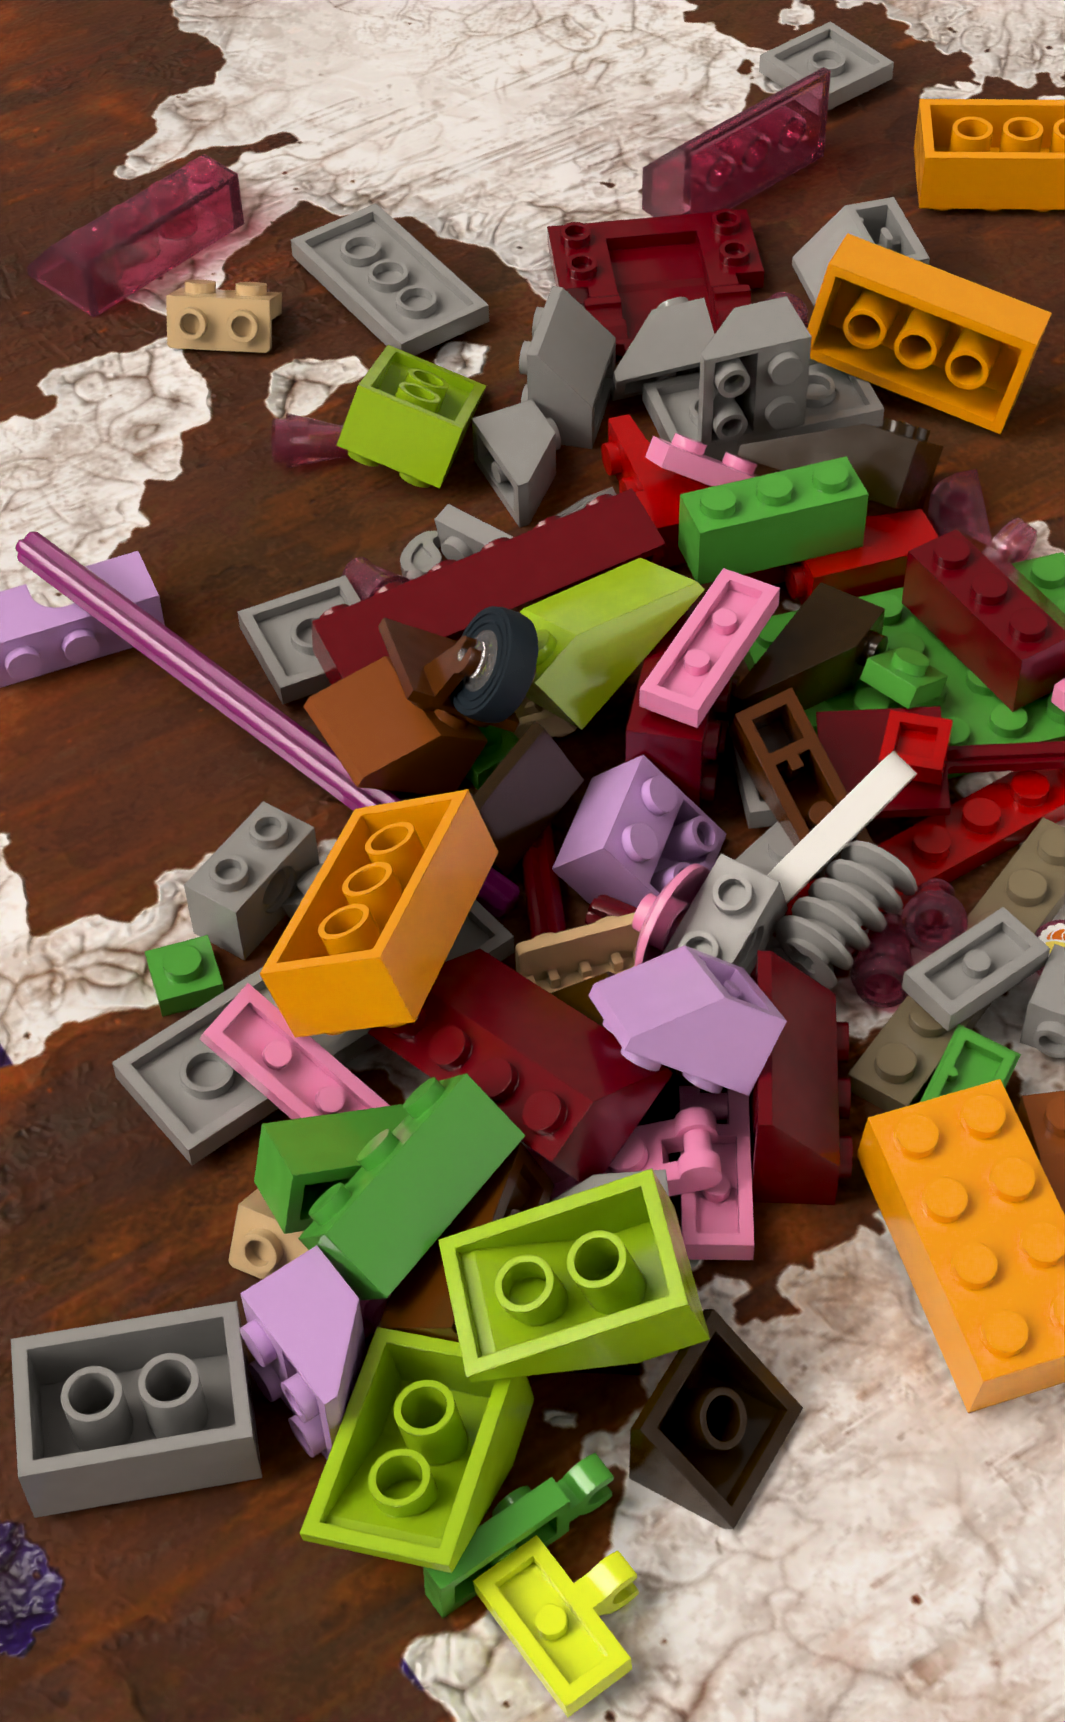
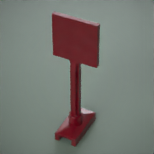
(855, 743)

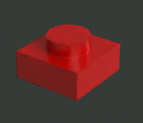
(920, 742)

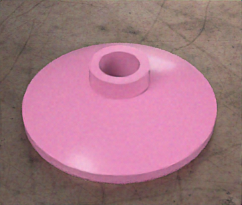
(661, 914)

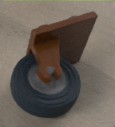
(475, 677)

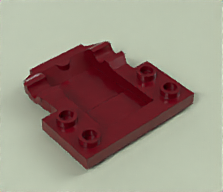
(638, 263)

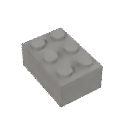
(133, 1409)

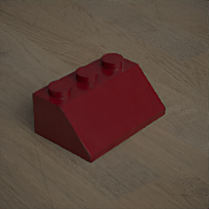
(987, 616)
(799, 1093)

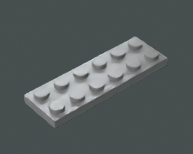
(208, 1103)

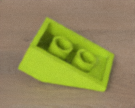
(410, 417)
(601, 634)
(574, 1284)
(417, 1454)

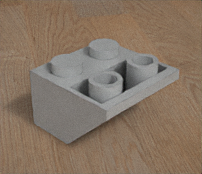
(873, 221)
(569, 367)
(754, 373)

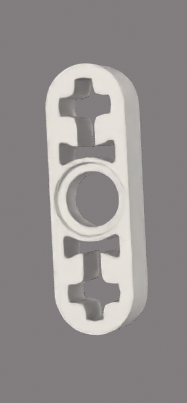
(842, 825)

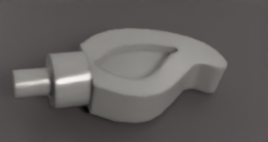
(420, 555)

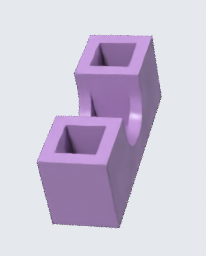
(50, 639)

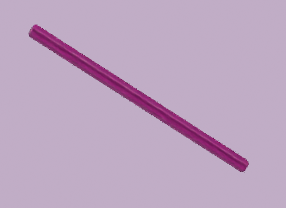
(220, 689)

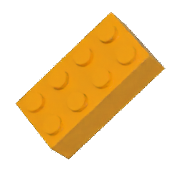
(990, 154)
(924, 333)
(381, 915)
(975, 1237)

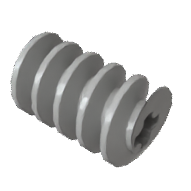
(839, 908)

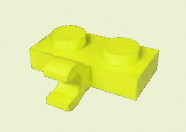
(559, 1621)

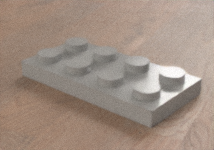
(390, 280)
(831, 403)

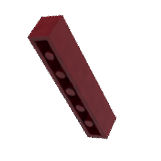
(503, 574)

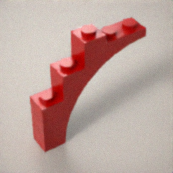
(857, 571)

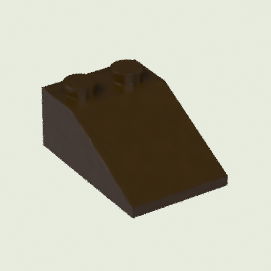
(890, 460)

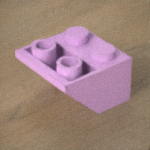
(634, 835)
(691, 1017)
(306, 1345)

